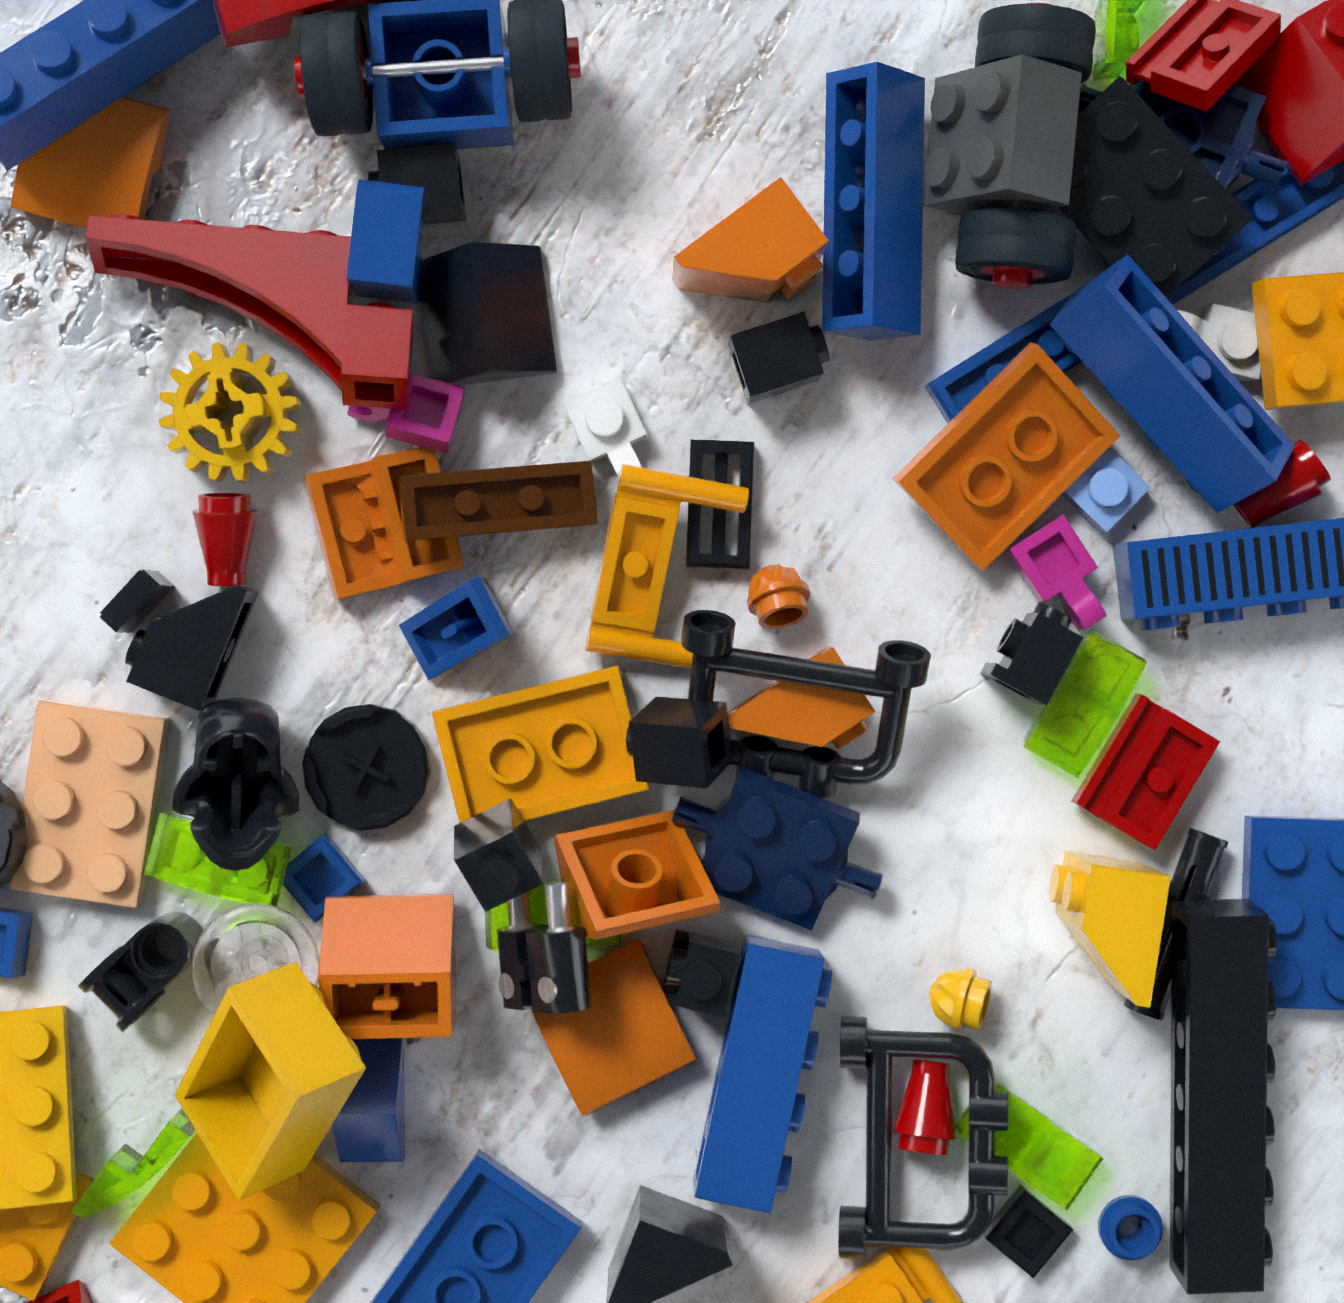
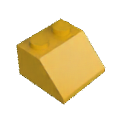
(1115, 916)

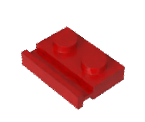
(1203, 50)
(1145, 771)

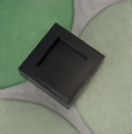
(136, 601)
(1027, 1231)

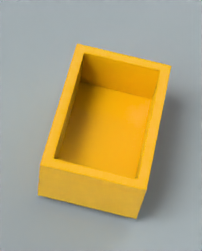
(268, 1079)

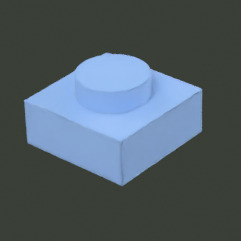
(1106, 491)

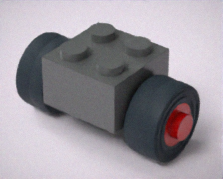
(1009, 143)

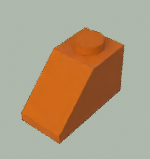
(804, 712)

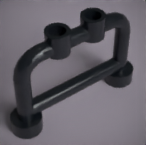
(897, 670)
(987, 1114)

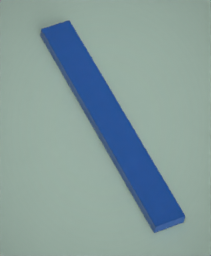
(1273, 214)

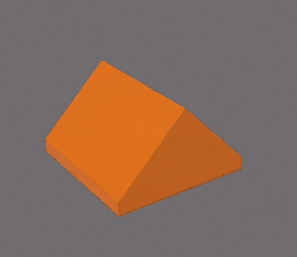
(633, 876)

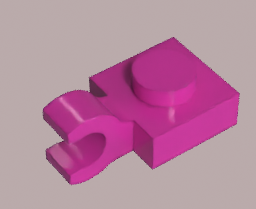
(429, 418)
(1055, 564)

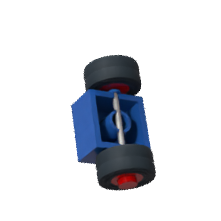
(437, 70)

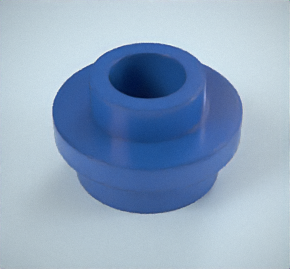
(1139, 1243)

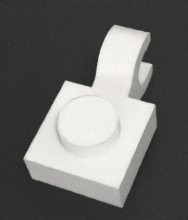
(1231, 337)
(607, 424)

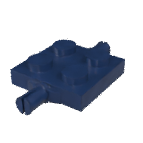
(1216, 137)
(778, 847)

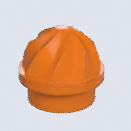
(778, 597)

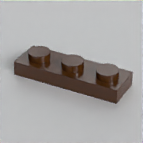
(497, 500)

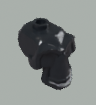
(236, 783)

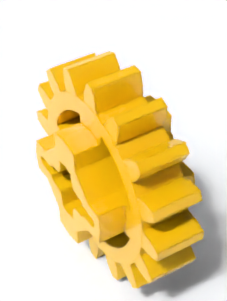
(204, 415)

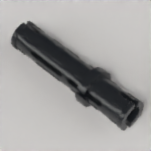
(1199, 852)

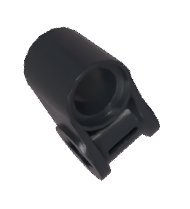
(137, 971)

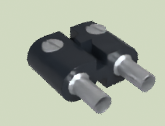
(543, 963)

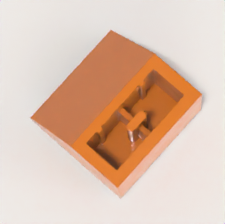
(390, 965)

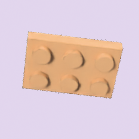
(91, 802)

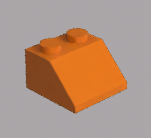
(755, 251)

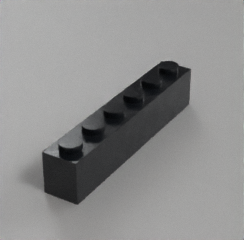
(1220, 1095)

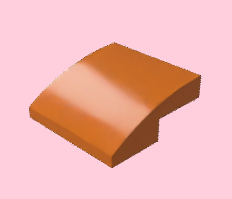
(97, 166)
(362, 525)
(623, 1039)

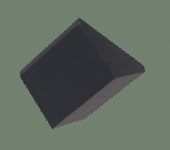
(486, 314)
(665, 1248)

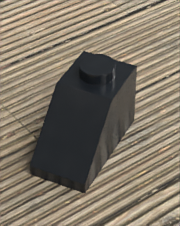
(191, 648)

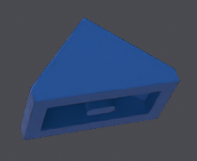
(386, 241)
(456, 627)
(373, 1116)

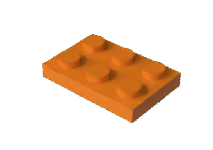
(1006, 456)

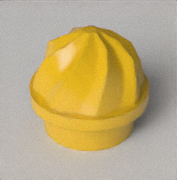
(960, 999)

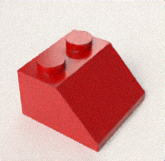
(1304, 91)

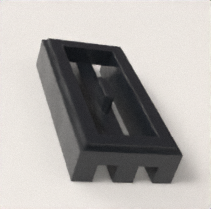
(717, 558)

